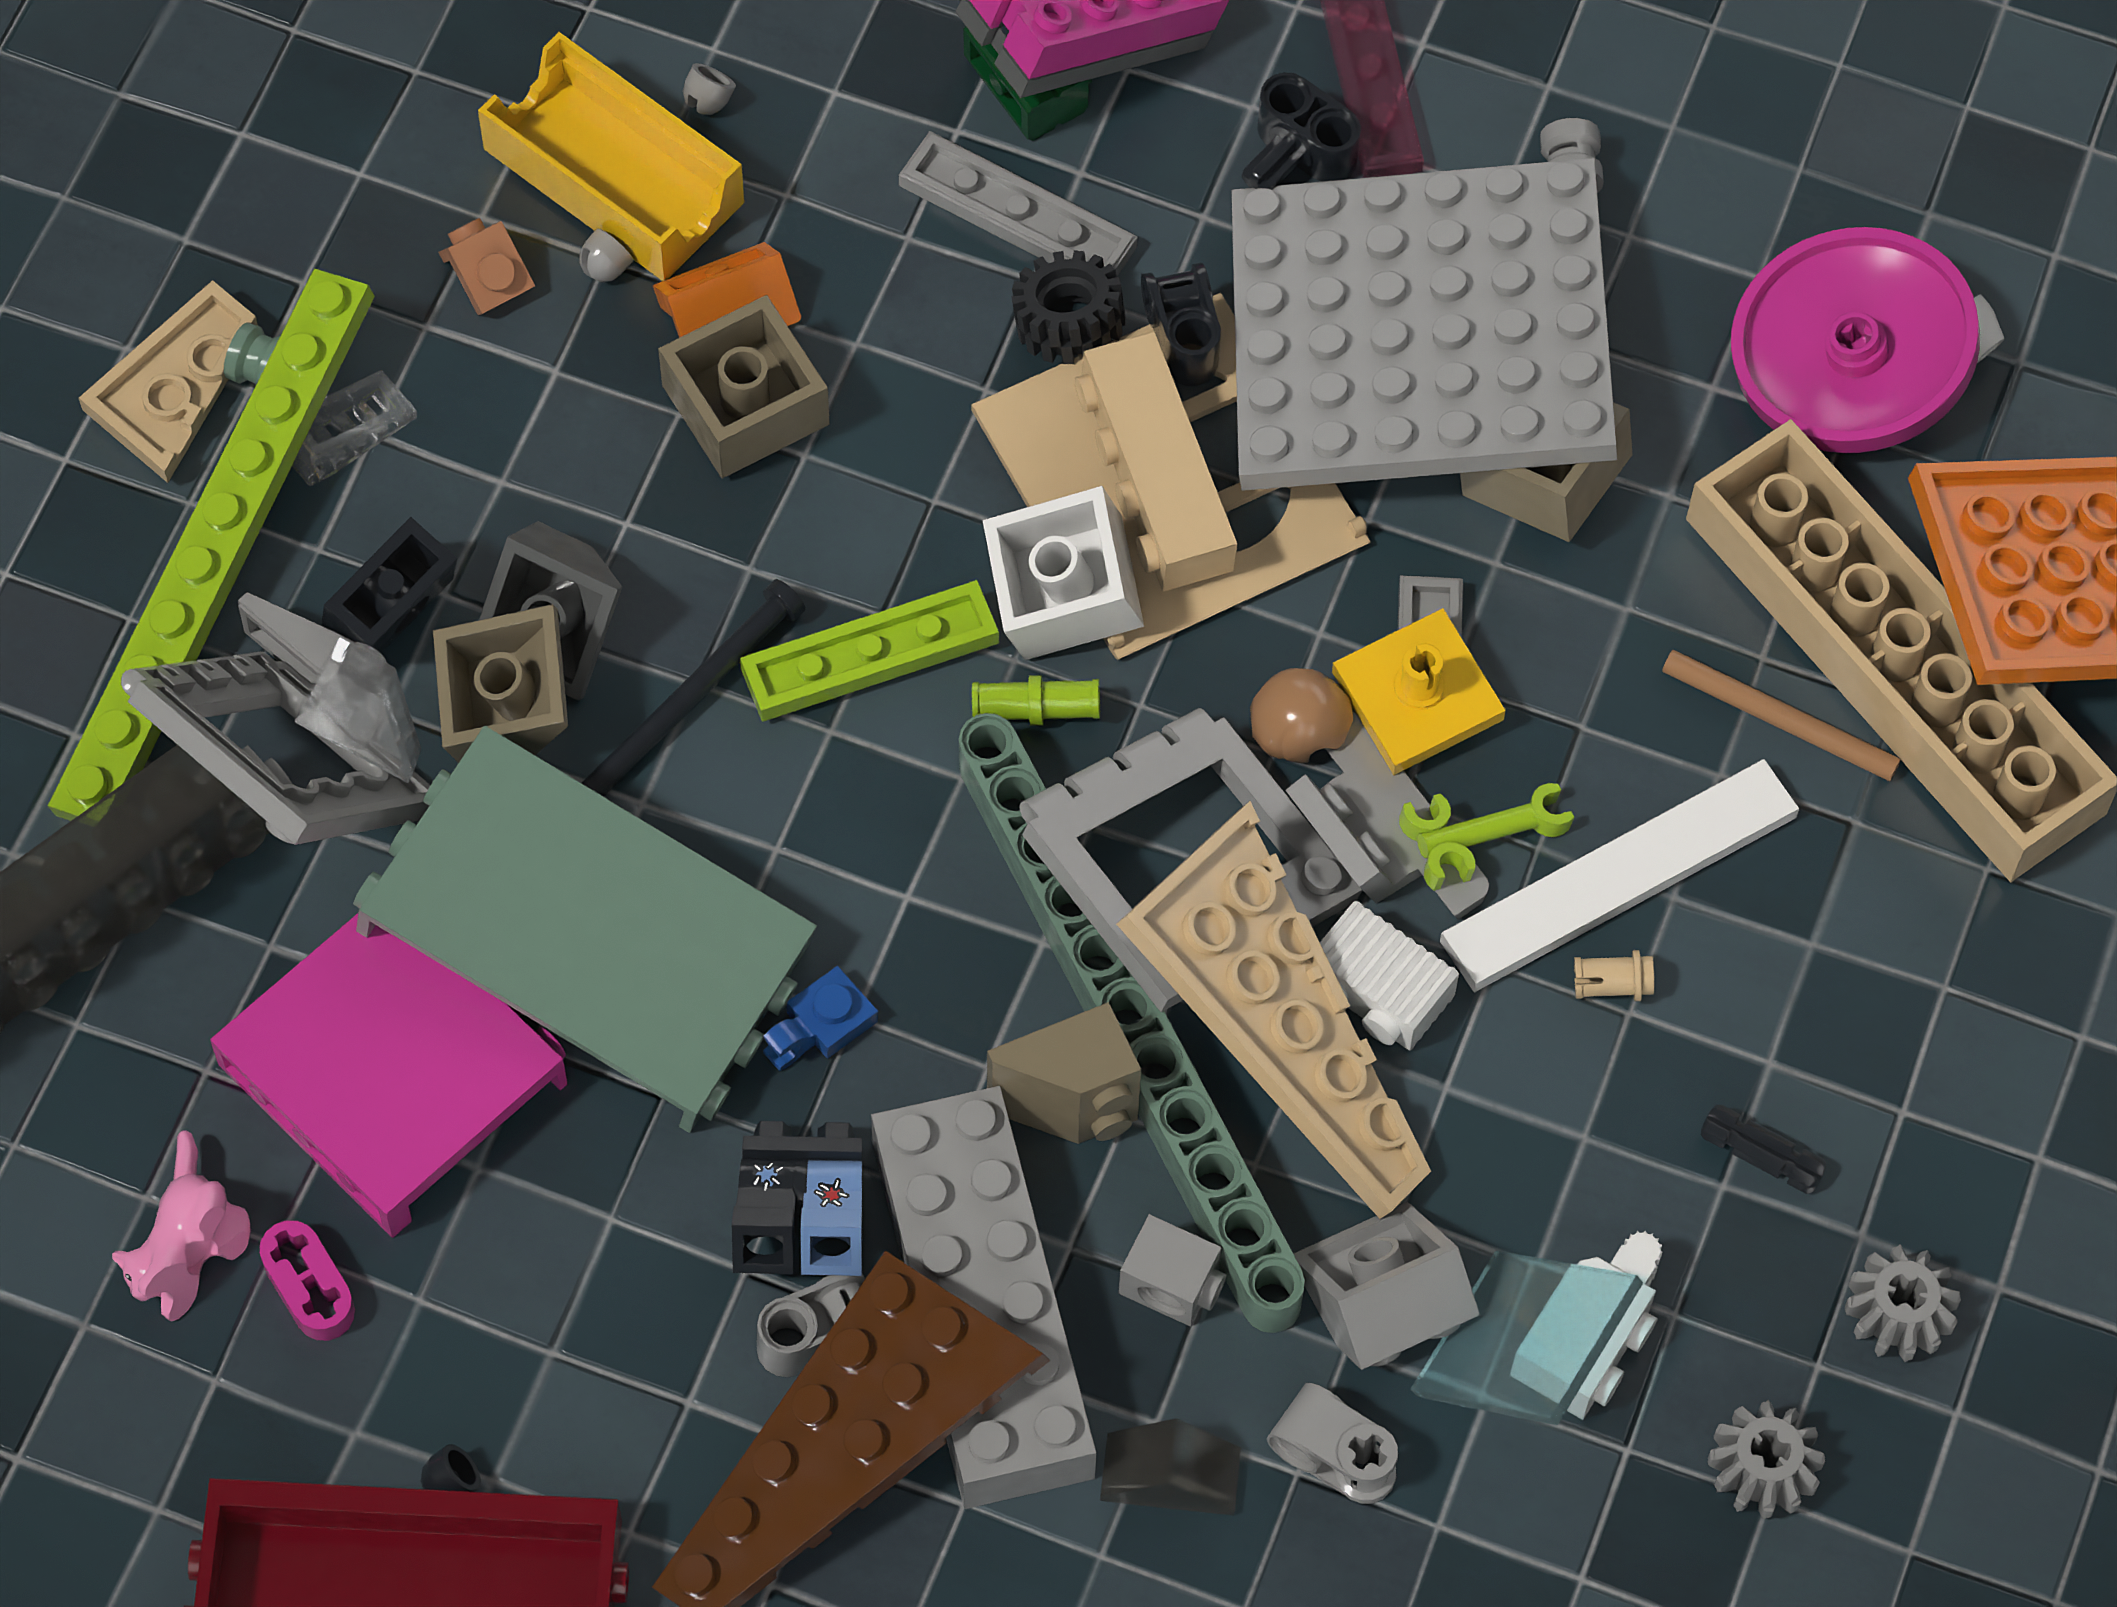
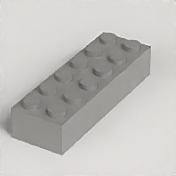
(973, 1231)

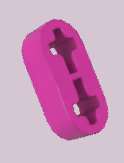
(320, 1273)

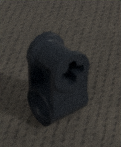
(1182, 314)

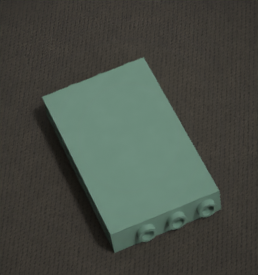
(589, 923)

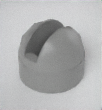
(707, 89)
(603, 257)

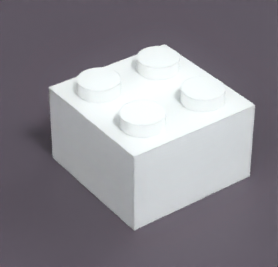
(1063, 573)

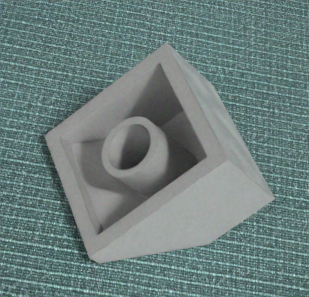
(1387, 1285)

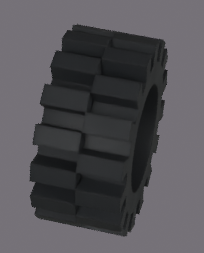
(1061, 283)

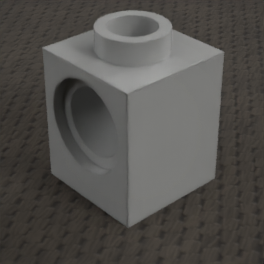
(1172, 1271)

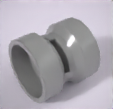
(1572, 141)

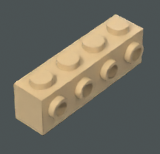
(1157, 462)

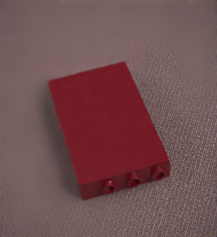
(403, 1548)

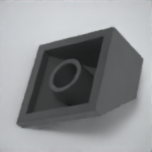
(553, 568)

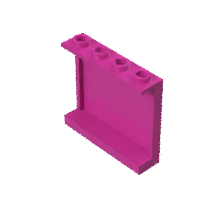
(385, 1065)

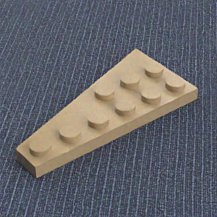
(1267, 991)

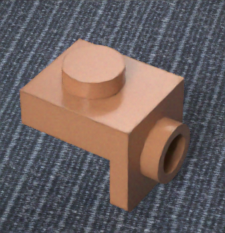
(486, 264)

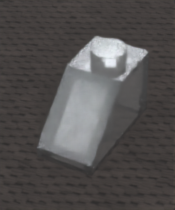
(362, 709)

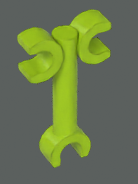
(1449, 843)

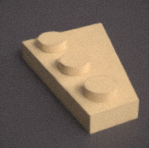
(169, 381)

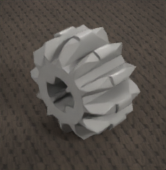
(1903, 1282)
(1786, 1448)

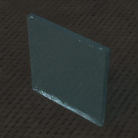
(1533, 1337)

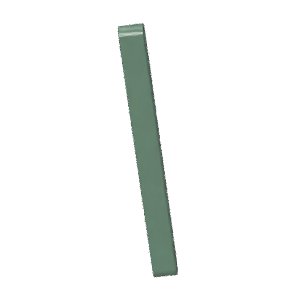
(1151, 1040)

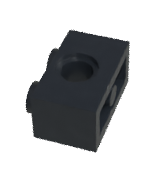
(391, 588)

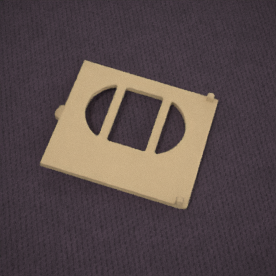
(1054, 453)

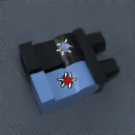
(804, 1179)

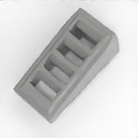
(287, 635)

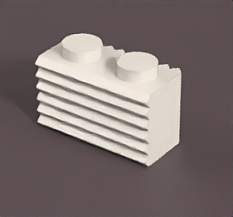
(1387, 976)

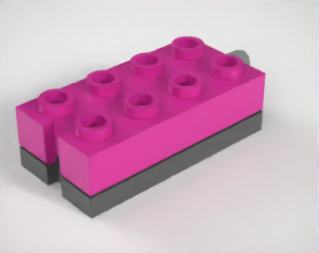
(1077, 40)

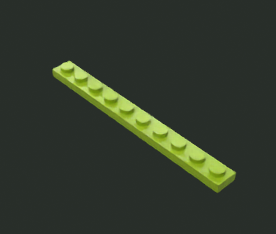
(219, 531)

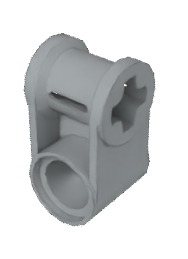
(809, 1313)
(1327, 1438)

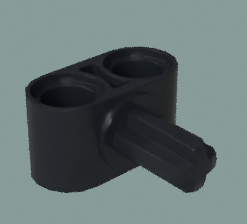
(1300, 136)

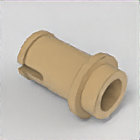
(1614, 976)

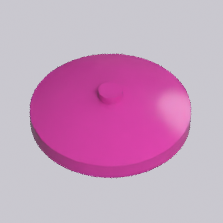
(1856, 338)

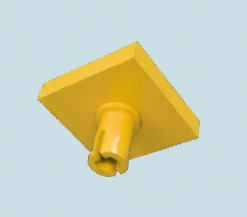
(1418, 691)

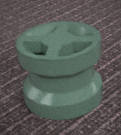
(248, 354)

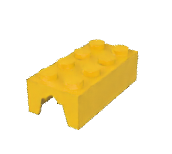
(615, 158)

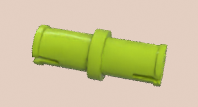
(1037, 699)

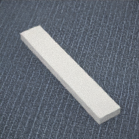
(1618, 875)

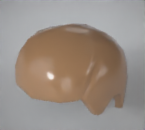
(1300, 714)

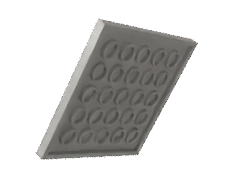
(1420, 325)

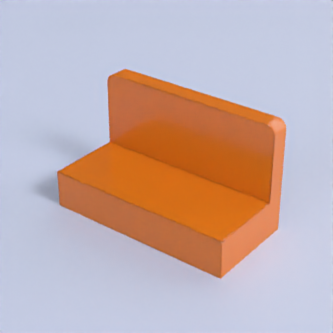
(726, 286)

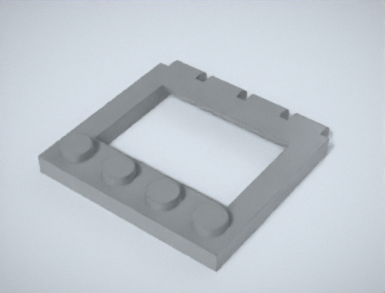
(184, 693)
(1140, 771)

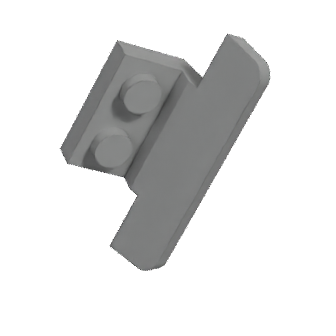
(1361, 824)

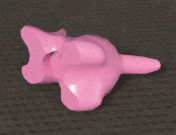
(189, 1229)

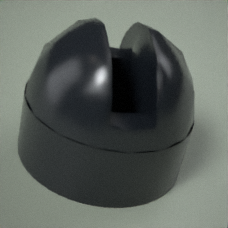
(450, 1471)

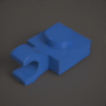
(823, 1016)

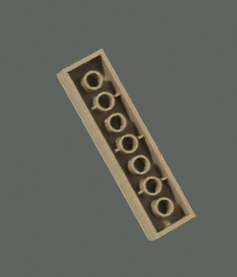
(1895, 652)

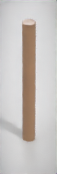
(1781, 715)

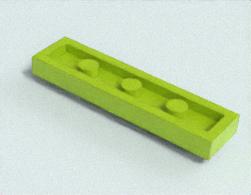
(869, 650)

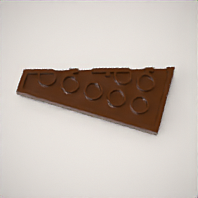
(858, 1418)

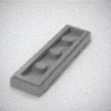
(1010, 205)

